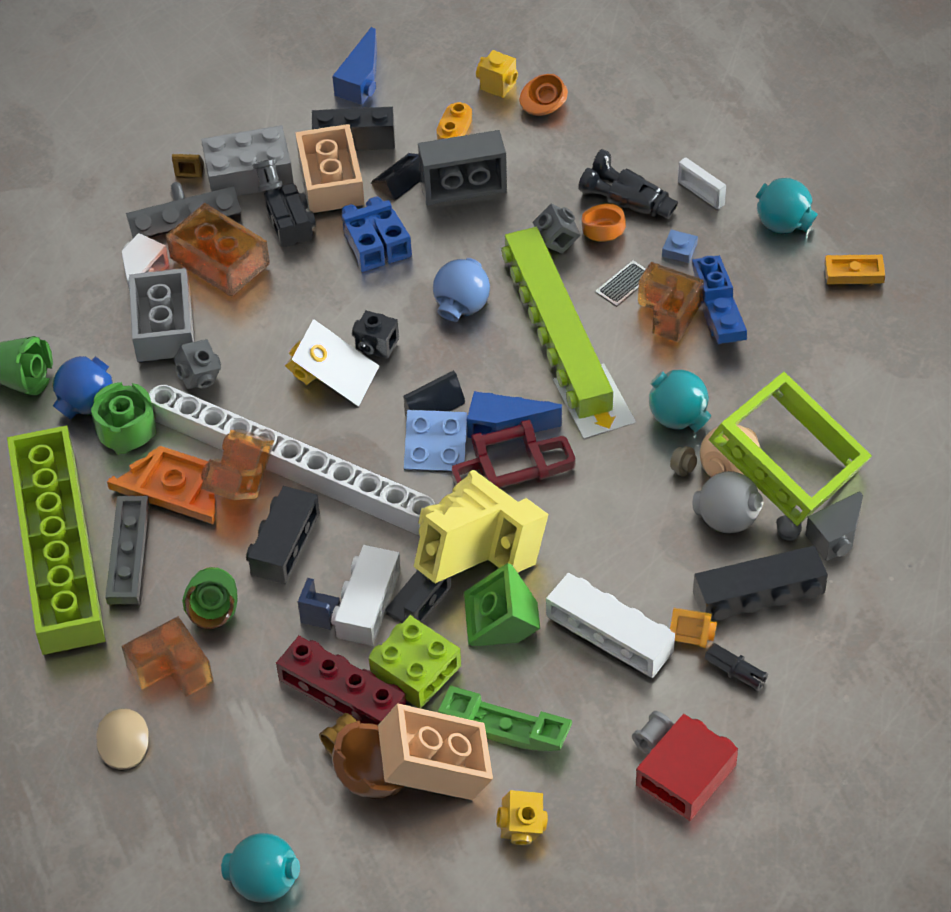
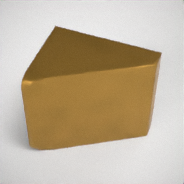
(188, 165)

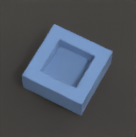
(679, 246)

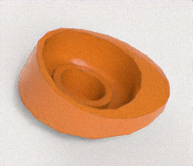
(543, 95)
(603, 222)

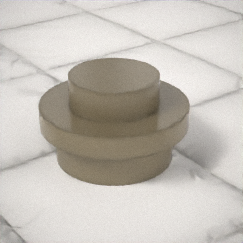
(683, 460)

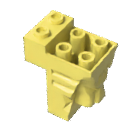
(477, 526)

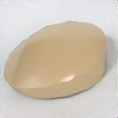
(122, 739)

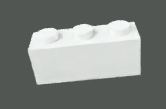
(366, 595)

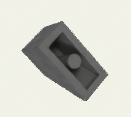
(835, 526)

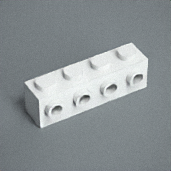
(610, 624)

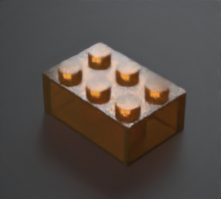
(218, 249)

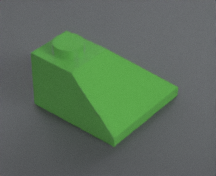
(500, 609)

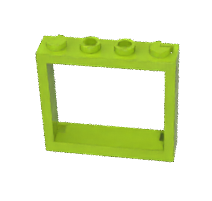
(765, 472)

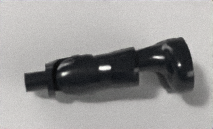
(627, 188)

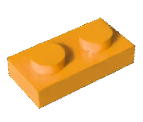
(854, 269)

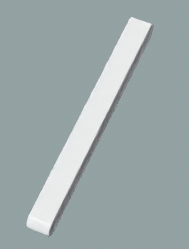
(294, 459)

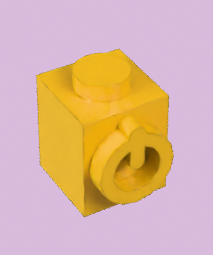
(497, 73)

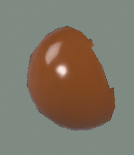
(359, 761)

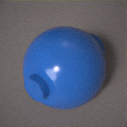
(78, 383)

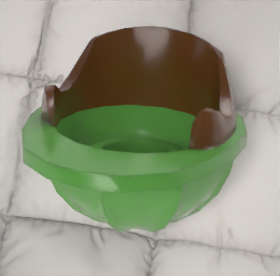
(210, 598)

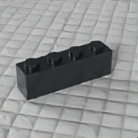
(760, 583)

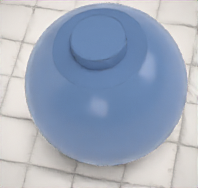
(460, 288)

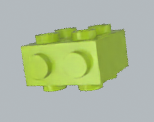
(415, 660)

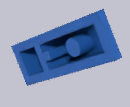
(357, 74)

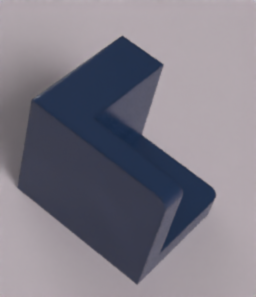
(316, 608)

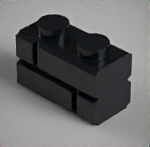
(289, 215)

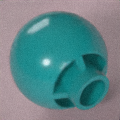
(785, 206)
(679, 400)
(261, 867)

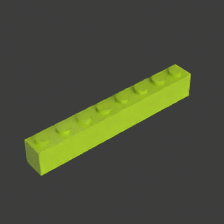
(557, 323)

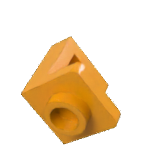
(692, 626)

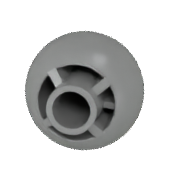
(728, 502)

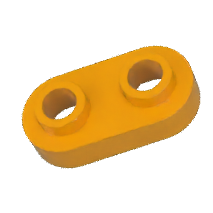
(454, 121)

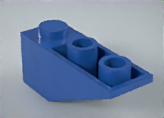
(497, 412)

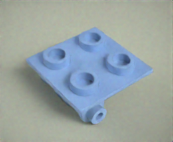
(435, 440)

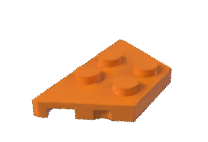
(169, 482)

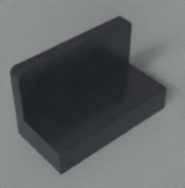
(417, 598)

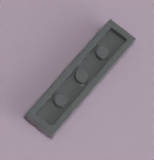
(127, 550)

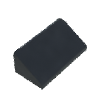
(399, 177)
(437, 395)

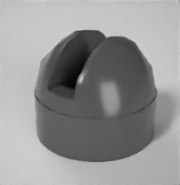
(787, 528)

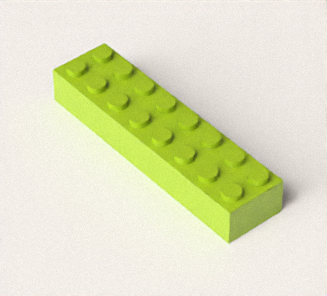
(55, 541)

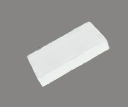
(701, 183)

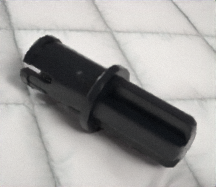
(736, 666)

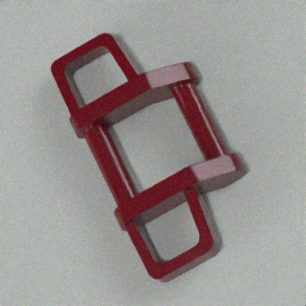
(533, 448)

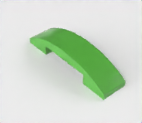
(507, 725)

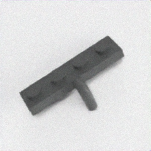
(165, 217)

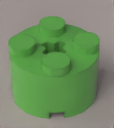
(123, 417)

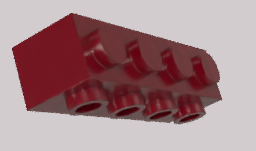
(336, 682)

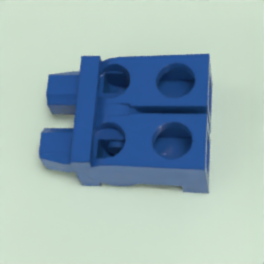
(375, 233)

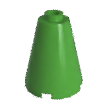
(25, 364)

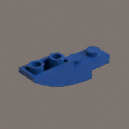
(718, 301)

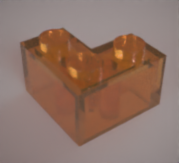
(672, 297)
(241, 466)
(167, 652)

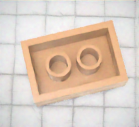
(329, 168)
(434, 752)

